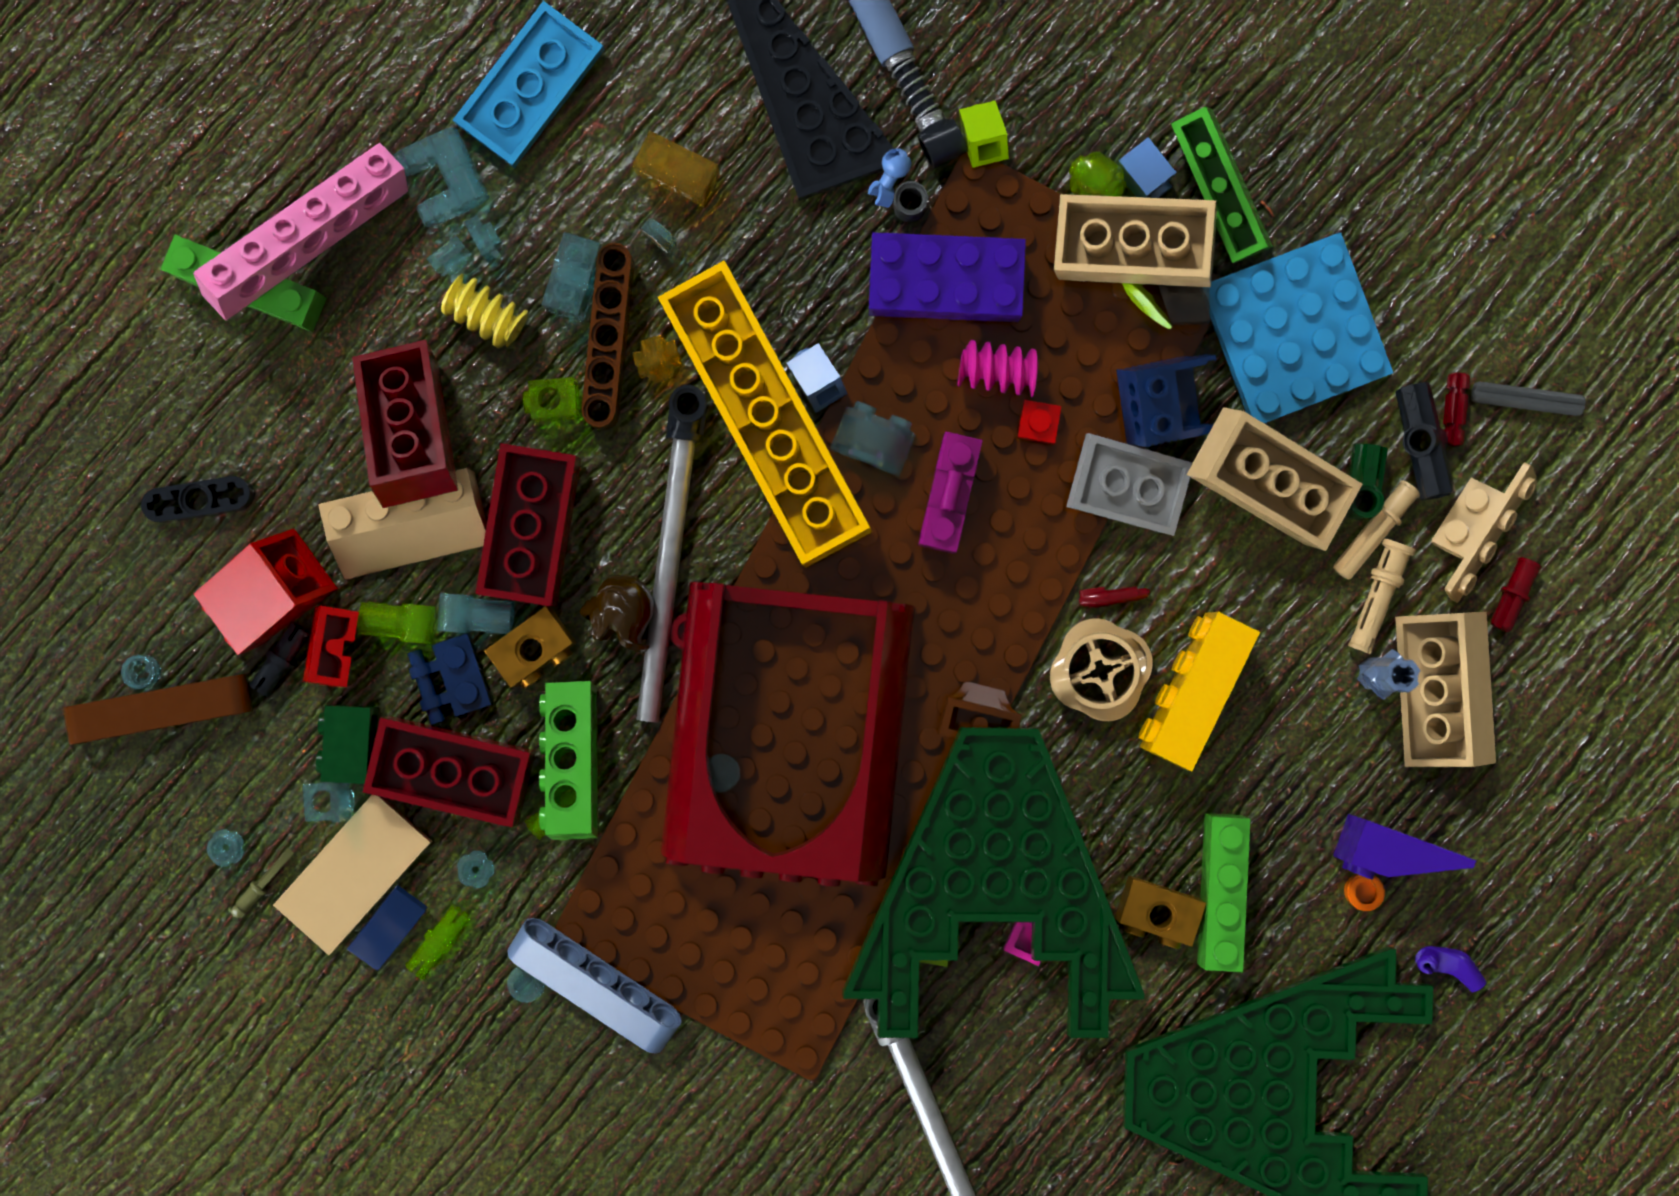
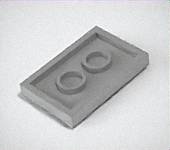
(1129, 484)

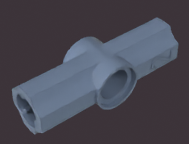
(1388, 674)

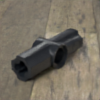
(1418, 417)

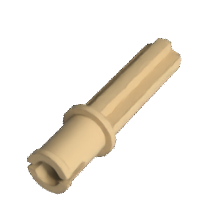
(1376, 530)

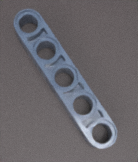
(594, 985)

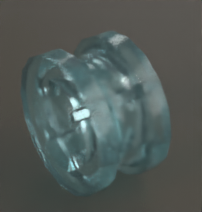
(129, 676)

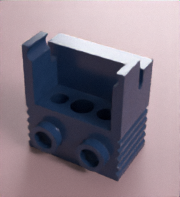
(1161, 401)

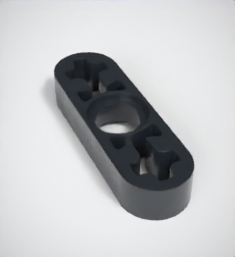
(172, 514)

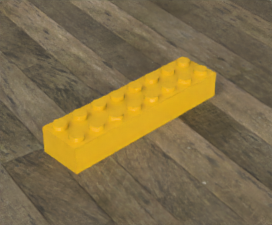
(765, 414)

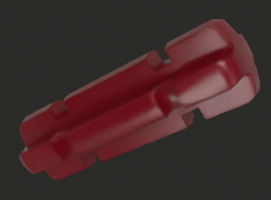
(1456, 408)

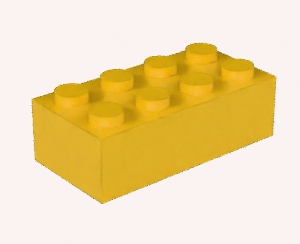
(1198, 689)

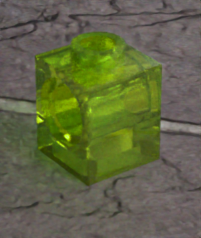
(569, 399)

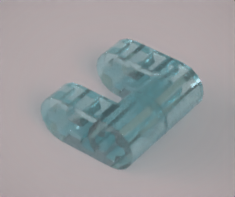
(457, 169)

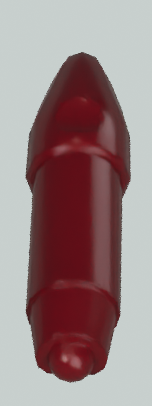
(1103, 598)

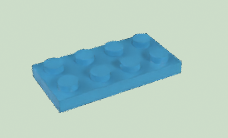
(528, 84)

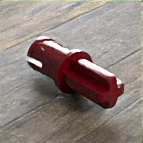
(1515, 594)

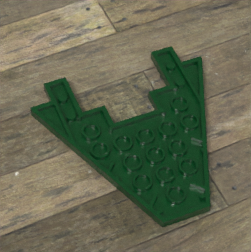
(995, 850)
(1245, 1082)

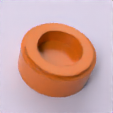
(1364, 892)

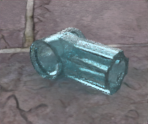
(467, 614)

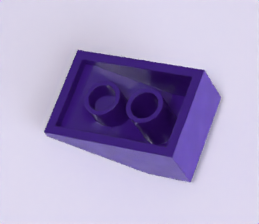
(1381, 850)

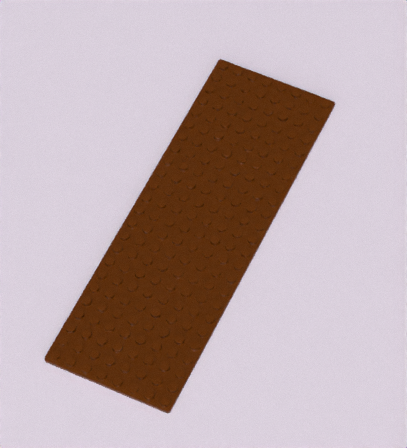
(793, 683)

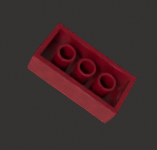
(404, 424)
(528, 525)
(449, 771)

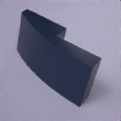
(387, 927)

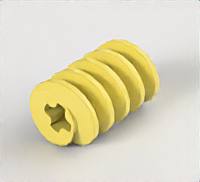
(483, 313)

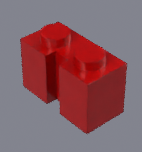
(328, 634)

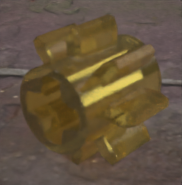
(657, 359)

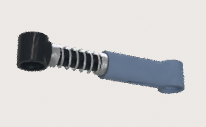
(938, 136)

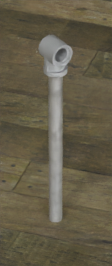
(925, 1108)

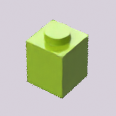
(984, 133)

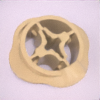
(1114, 705)

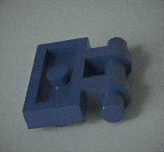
(461, 676)

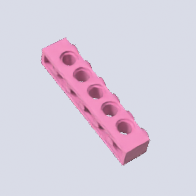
(301, 231)

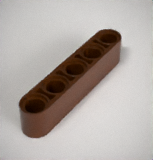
(602, 319)
(157, 709)

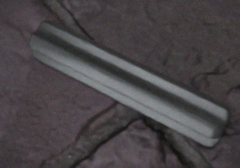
(1528, 398)

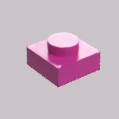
(1020, 941)

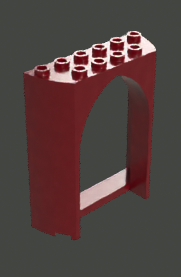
(859, 836)

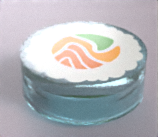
(659, 235)

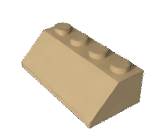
(379, 539)
(1451, 710)

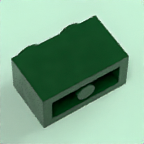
(347, 742)

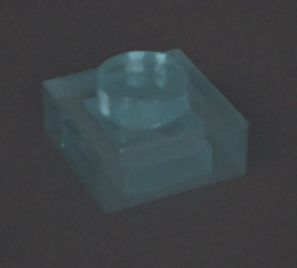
(484, 237)
(450, 257)

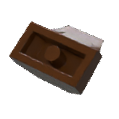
(977, 707)

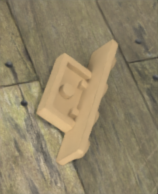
(1477, 524)

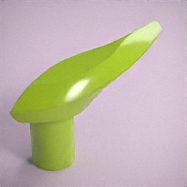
(1146, 303)

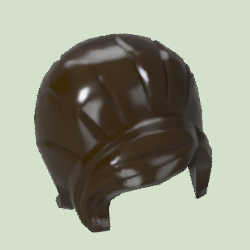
(622, 607)

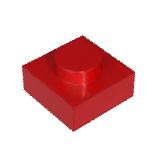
(1039, 422)

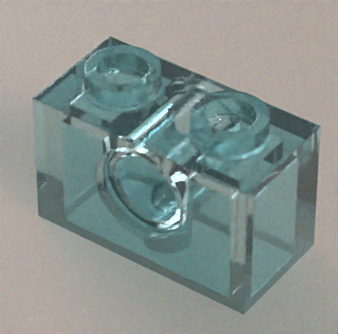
(572, 277)

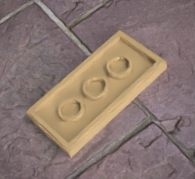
(352, 873)

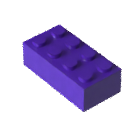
(946, 277)

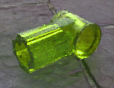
(405, 622)

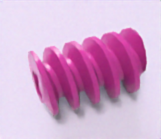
(999, 367)

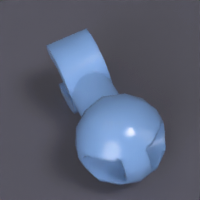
(895, 165)

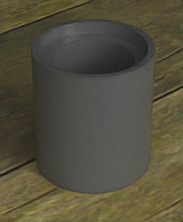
(914, 188)

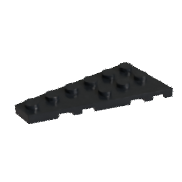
(812, 112)

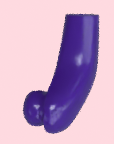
(1451, 962)

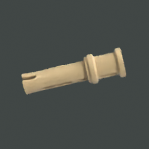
(1385, 581)

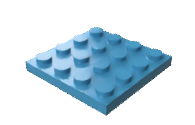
(1297, 329)

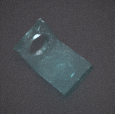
(341, 801)

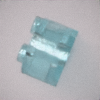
(873, 438)

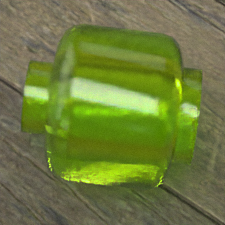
(1096, 176)

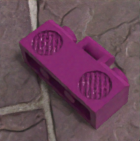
(950, 492)

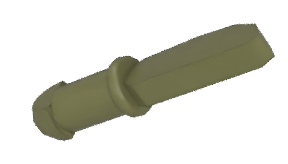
(258, 889)

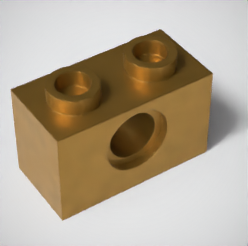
(509, 653)
(1182, 919)

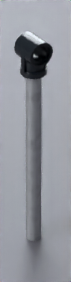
(685, 432)

